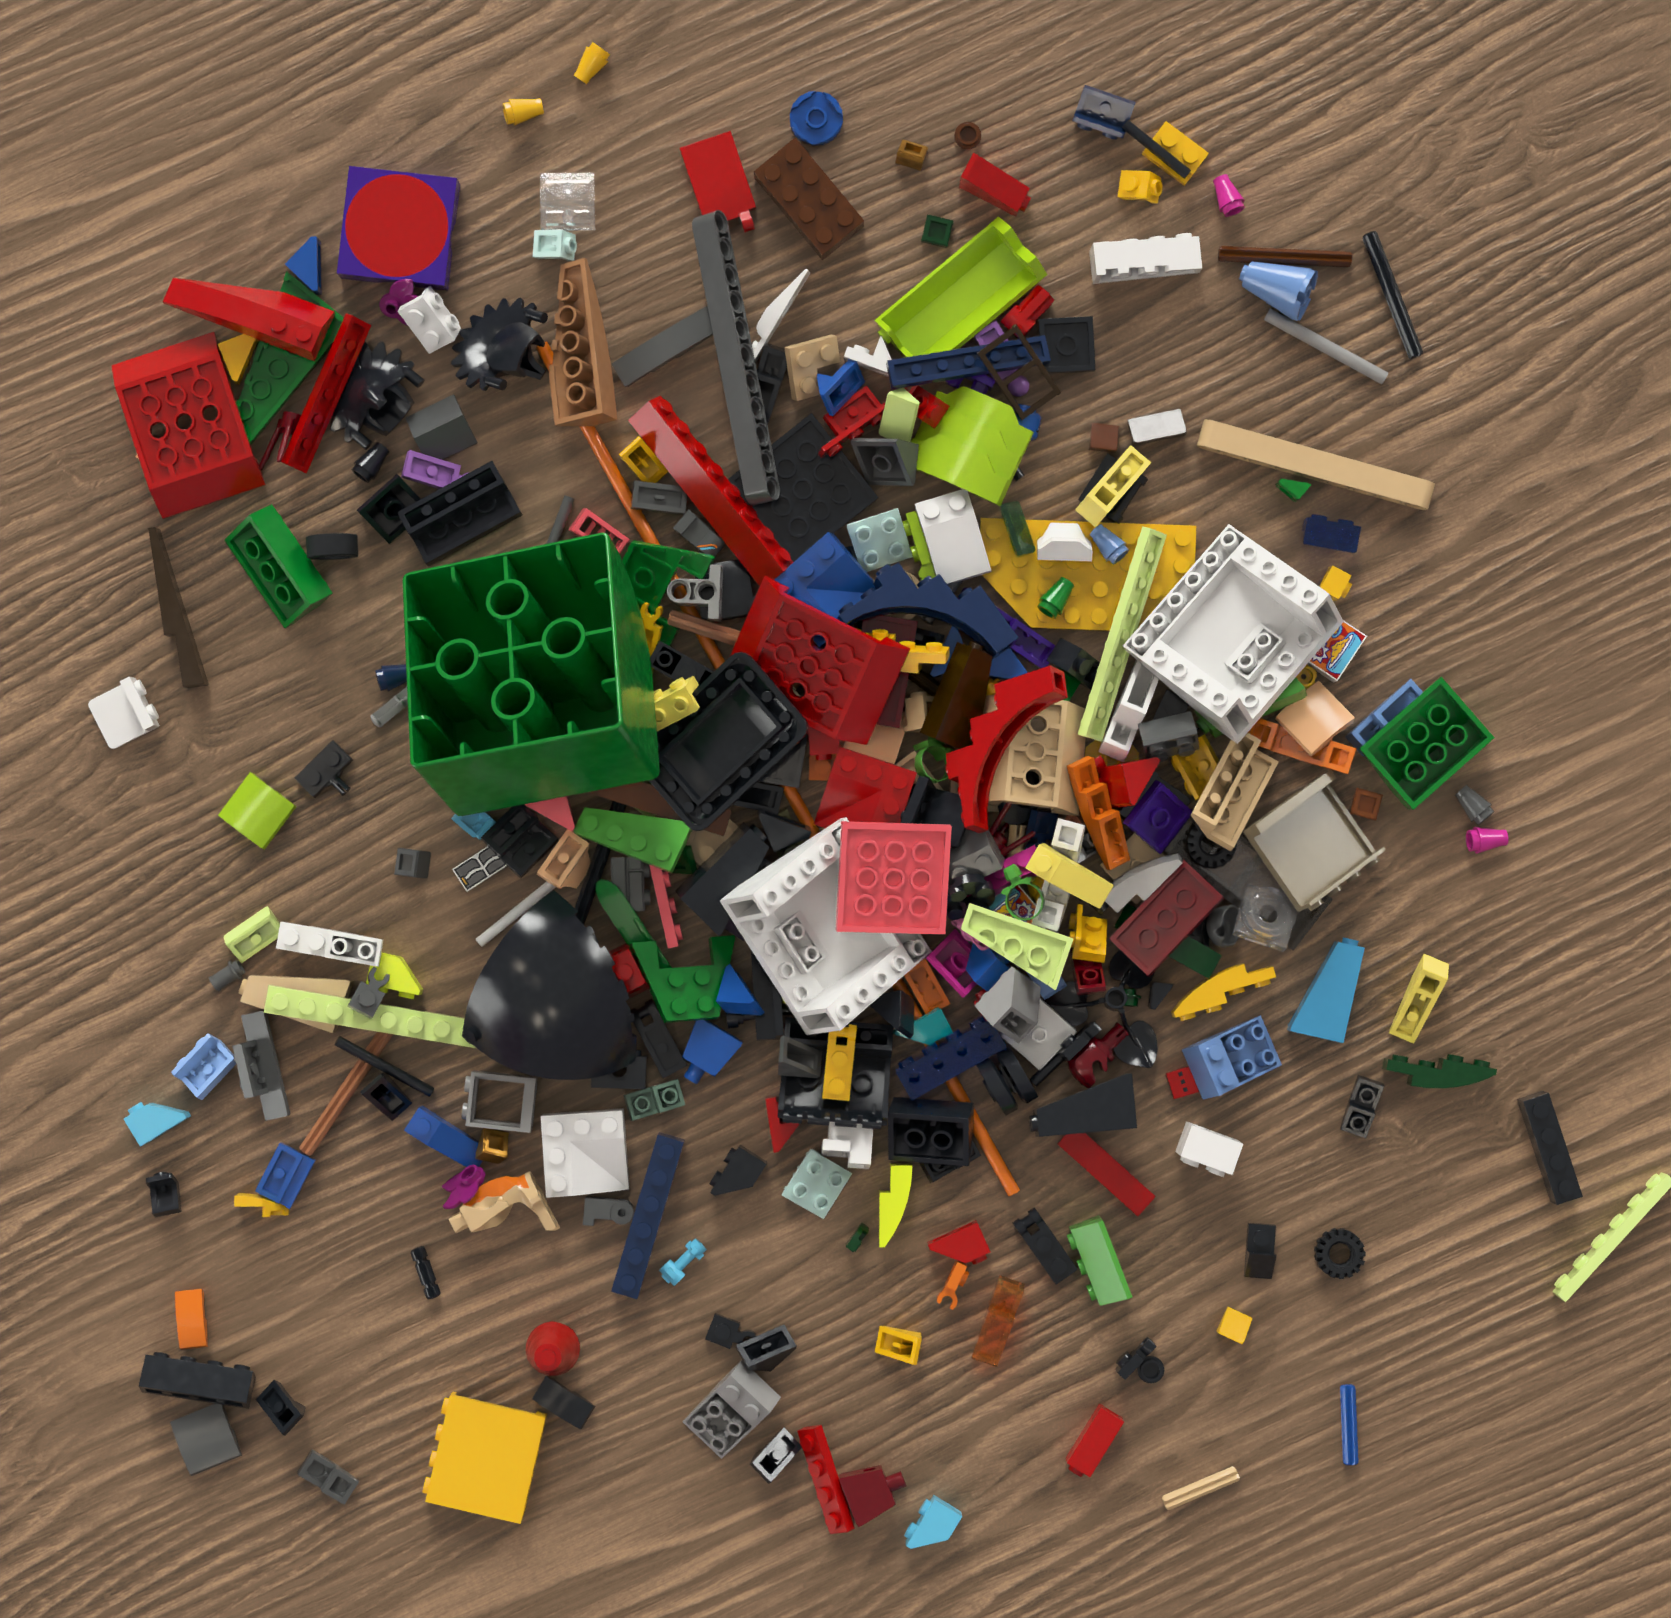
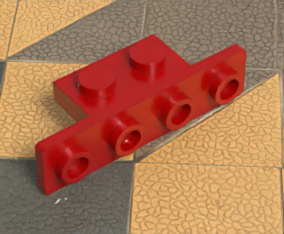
(851, 419)

